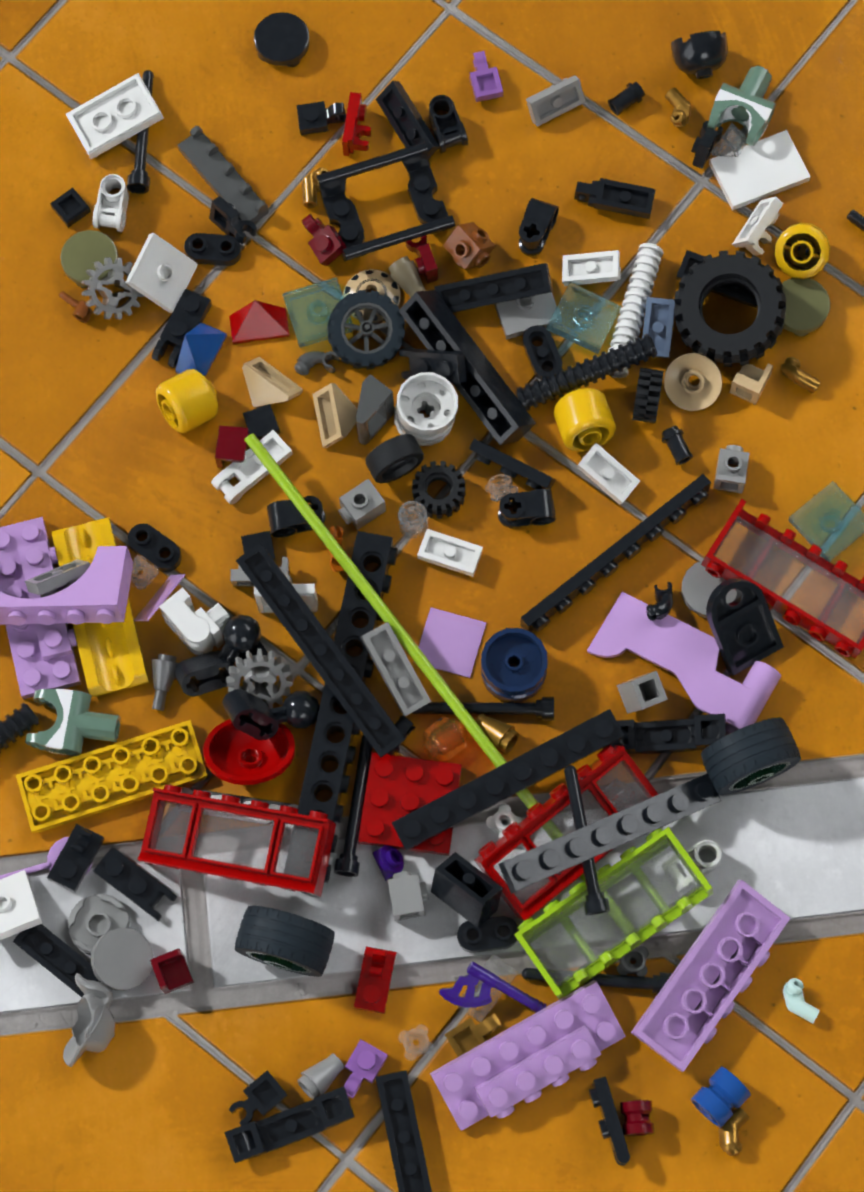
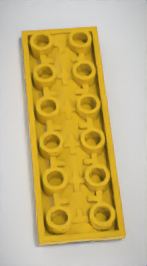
(110, 651)
(111, 776)

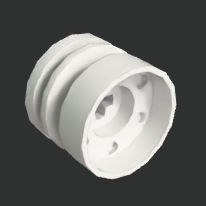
(428, 393)

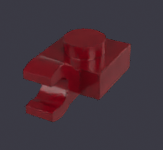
(326, 242)
(425, 262)

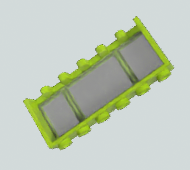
(644, 896)

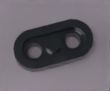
(211, 251)
(541, 355)
(154, 546)
(488, 935)

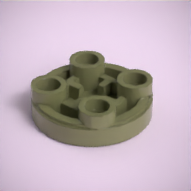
(81, 253)
(805, 305)

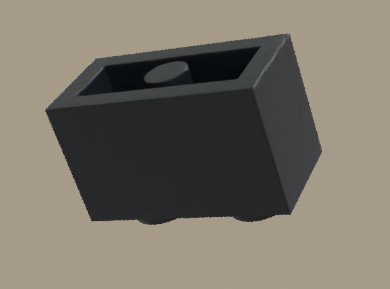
(466, 889)

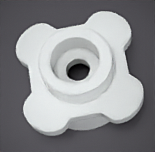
(504, 813)

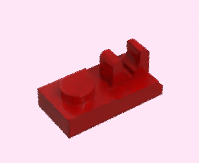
(353, 130)
(375, 980)

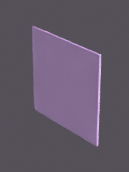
(159, 597)
(451, 641)

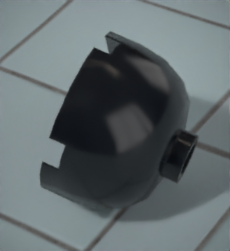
(700, 53)

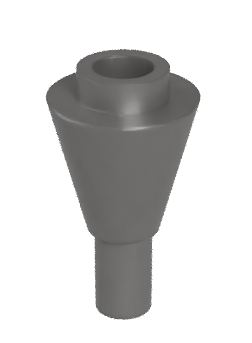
(163, 678)

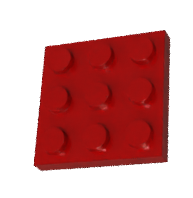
(399, 787)

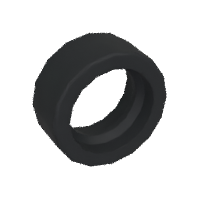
(394, 458)

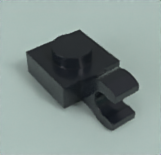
(315, 117)
(704, 144)
(227, 219)

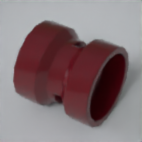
(637, 1118)

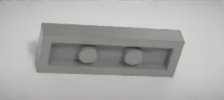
(395, 669)

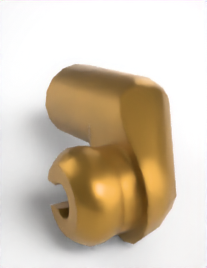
(681, 110)
(311, 187)
(799, 377)
(729, 1133)

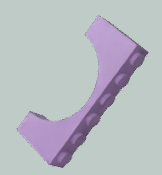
(94, 598)

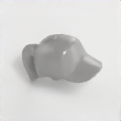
(94, 1022)

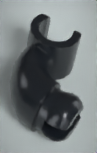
(663, 605)

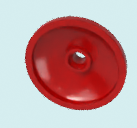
(246, 760)

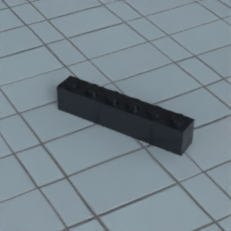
(484, 386)

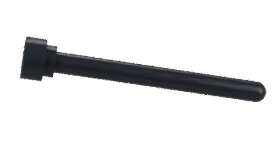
(138, 180)
(542, 708)
(347, 863)
(595, 900)
(617, 981)

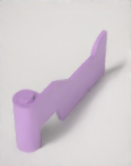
(690, 657)

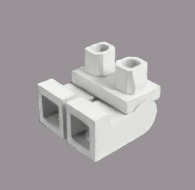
(194, 628)

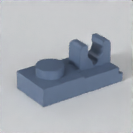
(659, 324)

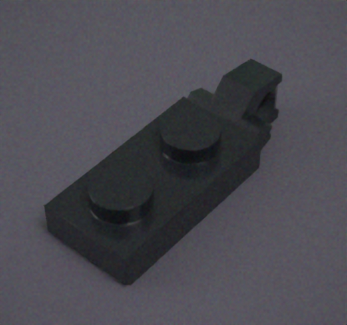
(617, 197)

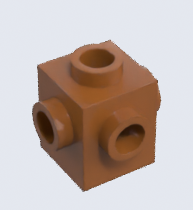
(469, 246)

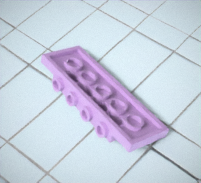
(39, 652)
(711, 976)
(529, 1057)

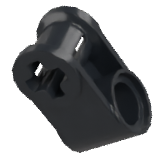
(447, 128)
(537, 223)
(530, 507)
(287, 520)

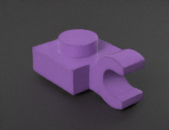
(485, 80)
(365, 1065)

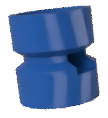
(721, 1096)

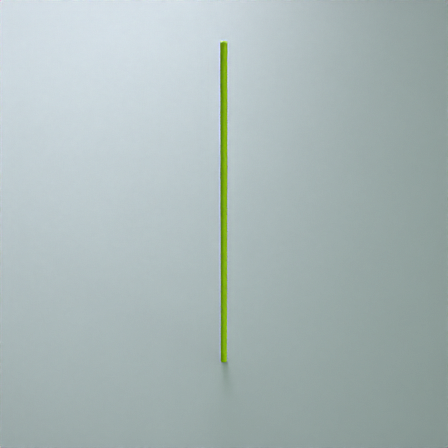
(383, 611)

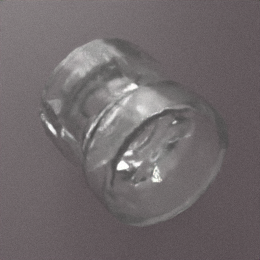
(413, 525)

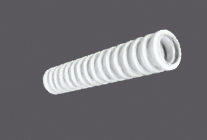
(636, 296)

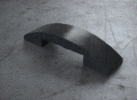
(671, 735)
(290, 1125)

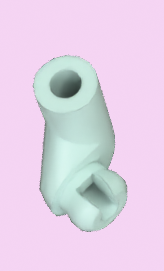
(795, 1001)

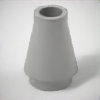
(320, 1076)

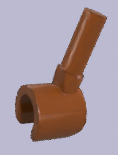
(81, 311)

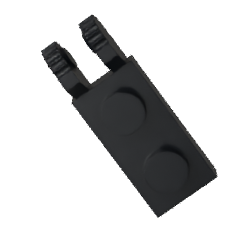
(187, 314)

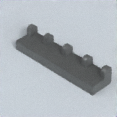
(222, 176)

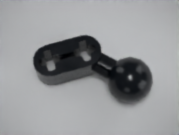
(240, 635)
(259, 721)

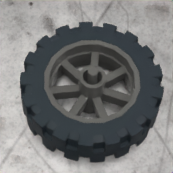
(378, 304)

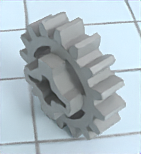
(110, 299)
(260, 676)

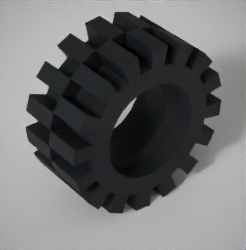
(647, 395)
(443, 473)

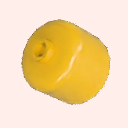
(808, 237)
(187, 400)
(584, 419)

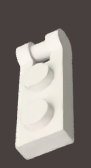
(251, 470)

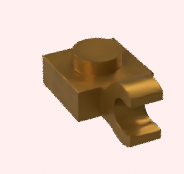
(468, 1035)

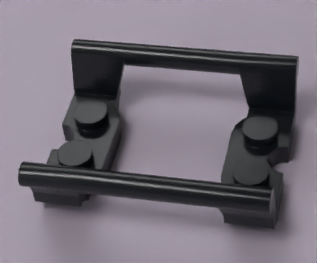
(421, 187)

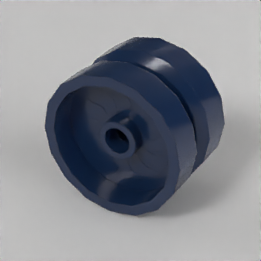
(517, 682)

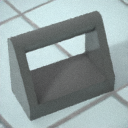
(374, 408)

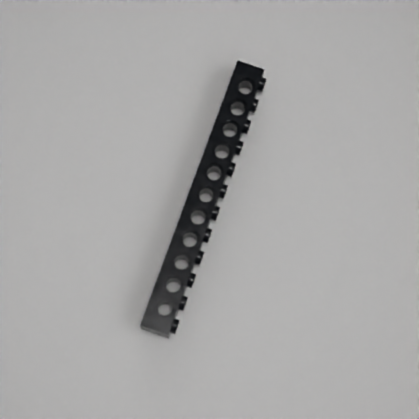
(367, 549)

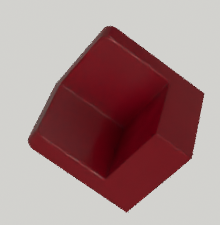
(231, 445)
(172, 971)

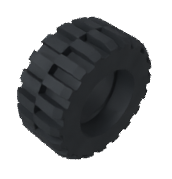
(725, 271)

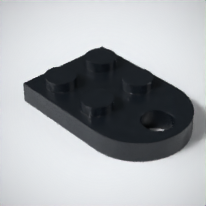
(743, 627)

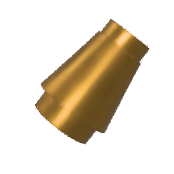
(501, 734)

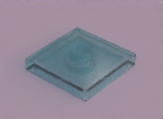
(311, 309)
(583, 318)
(829, 521)

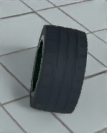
(750, 756)
(284, 940)

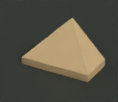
(267, 384)
(334, 414)

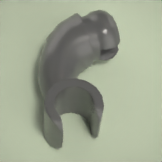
(311, 358)

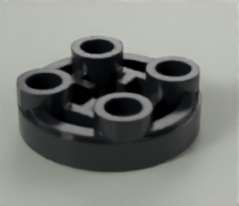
(281, 39)

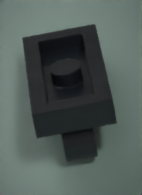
(75, 858)

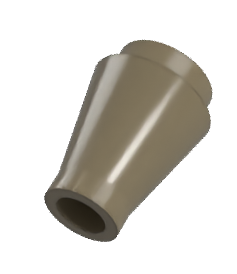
(406, 276)

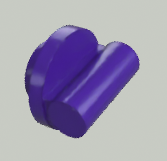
(389, 861)

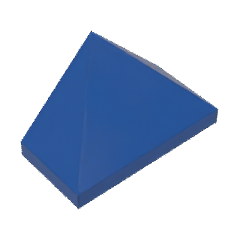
(200, 348)

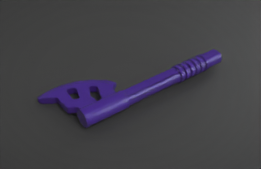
(489, 981)

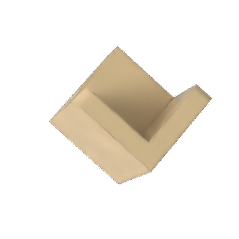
(750, 382)

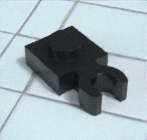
(262, 1095)

